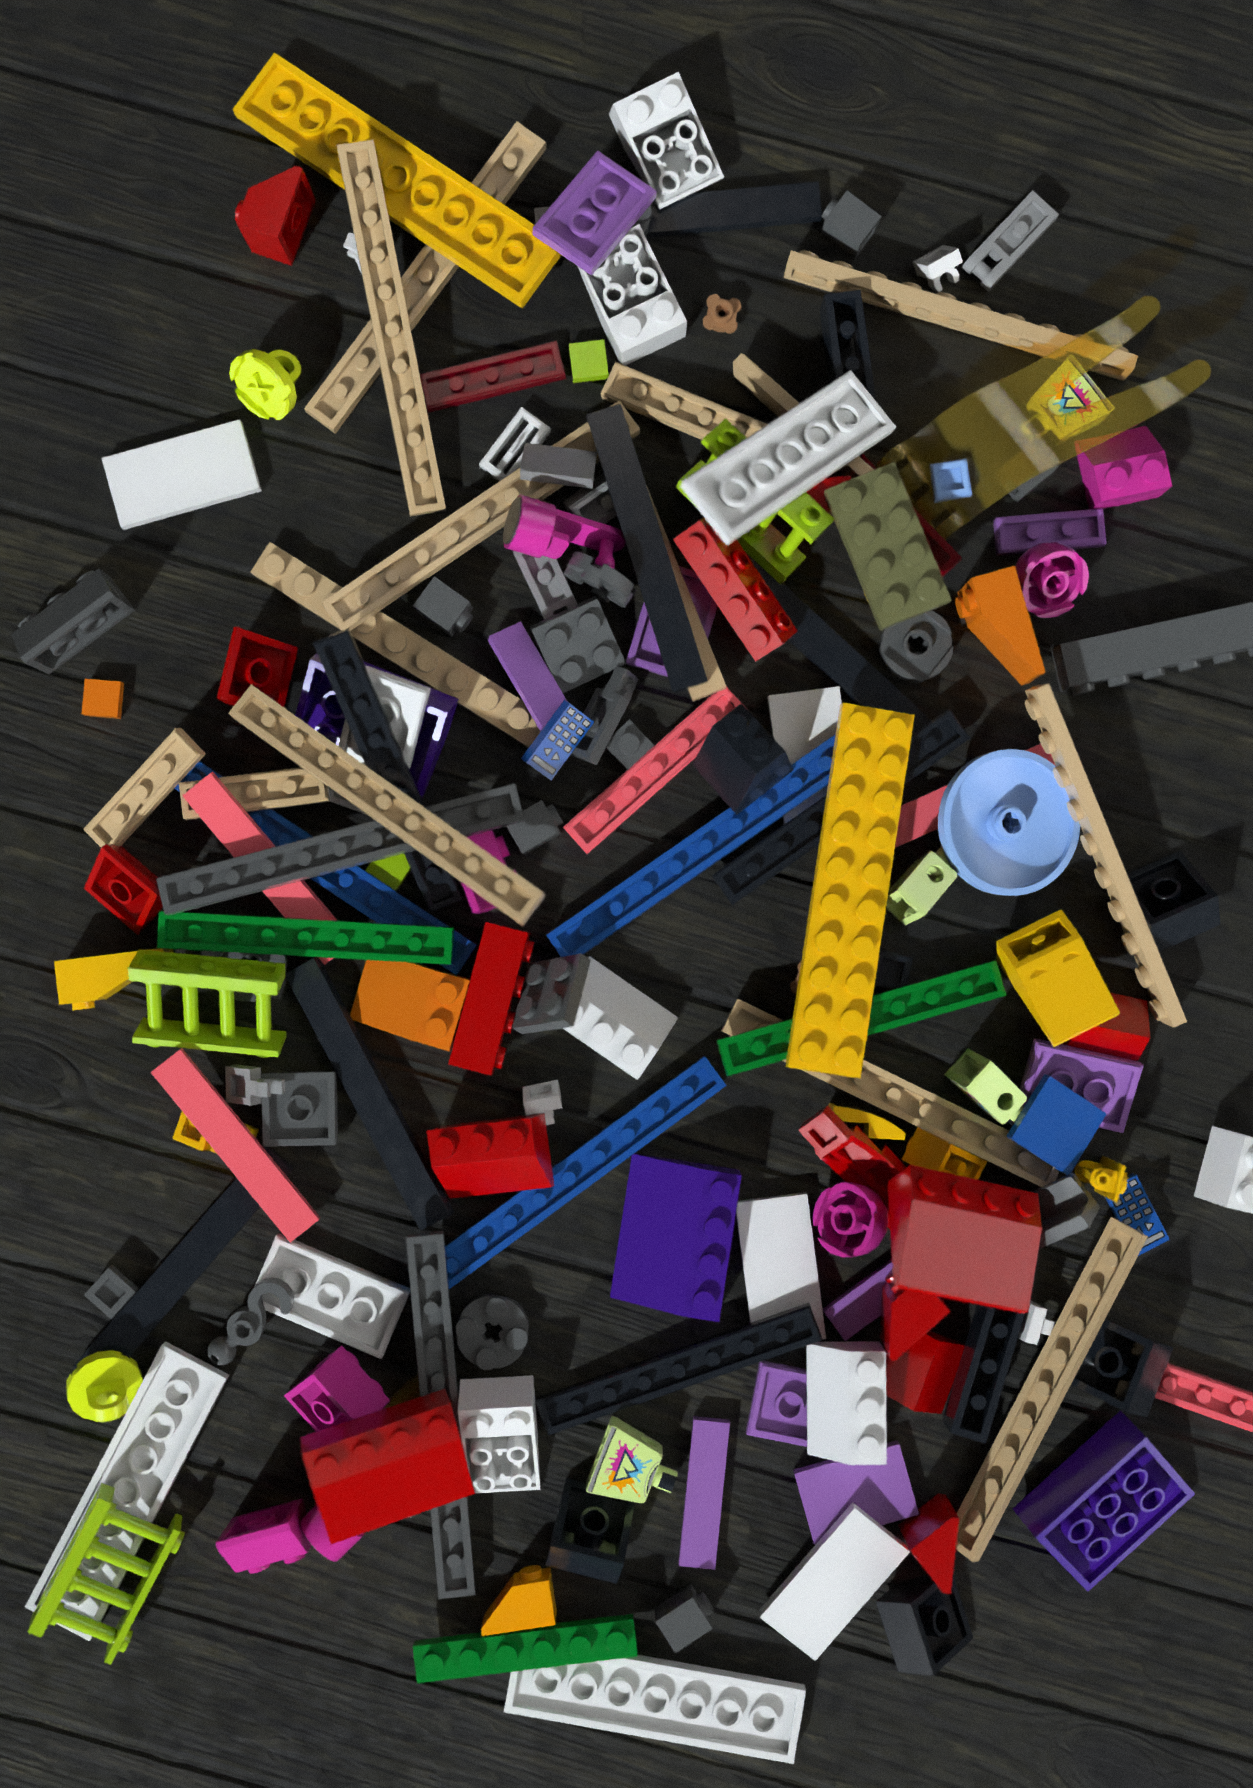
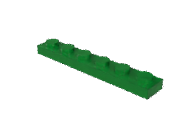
(525, 1649)

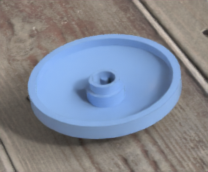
(1036, 830)

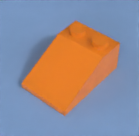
(1001, 621)
(411, 1001)

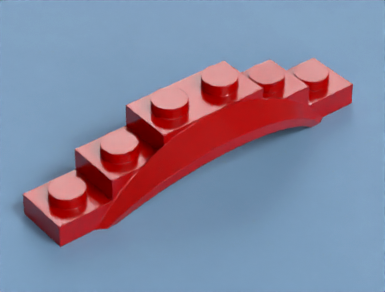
(851, 1153)

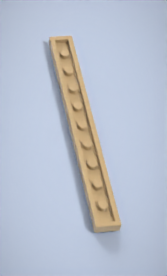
(420, 284)
(944, 310)
(391, 327)
(445, 540)
(402, 647)
(387, 805)
(1099, 843)
(917, 1107)
(1046, 1386)

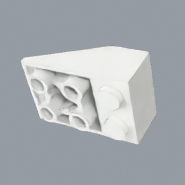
(666, 140)
(635, 300)
(1227, 1170)
(500, 1433)

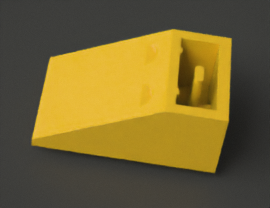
(1056, 977)

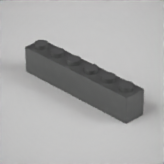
(1154, 648)

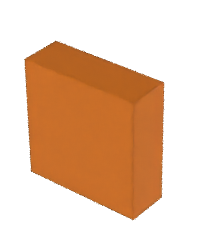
(102, 698)

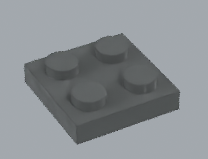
(578, 644)
(551, 994)
(304, 1113)

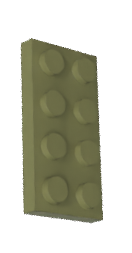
(887, 546)

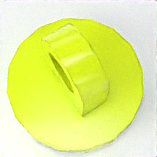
(265, 383)
(103, 1386)

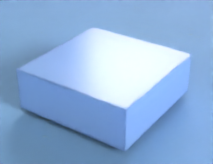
(950, 480)

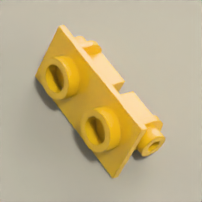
(1106, 1177)

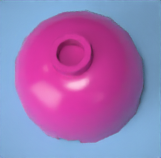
(1051, 578)
(850, 1219)

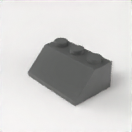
(71, 622)

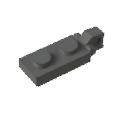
(605, 710)

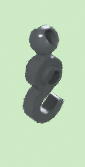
(249, 1321)

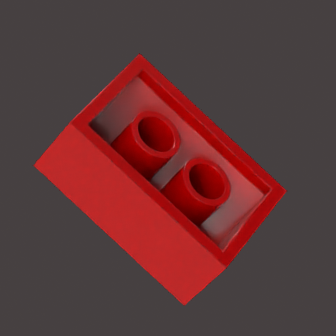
(492, 1156)

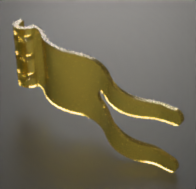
(1016, 437)

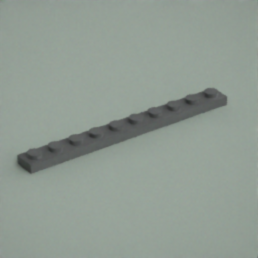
(328, 853)
(438, 1372)

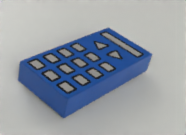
(557, 740)
(1137, 1212)

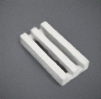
(522, 414)

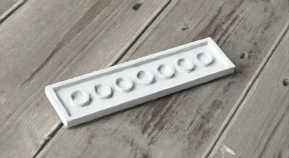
(140, 1465)
(667, 1703)

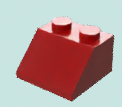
(276, 215)
(907, 1317)

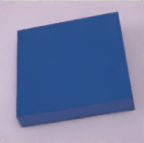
(1056, 1124)

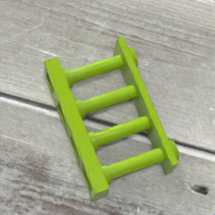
(764, 542)
(211, 973)
(86, 1544)

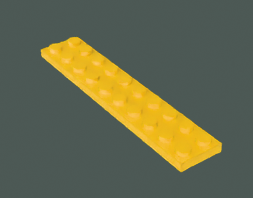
(417, 188)
(850, 891)

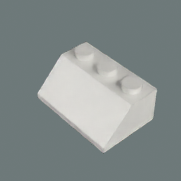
(620, 1020)
(847, 1402)

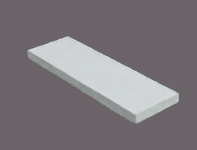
(787, 457)

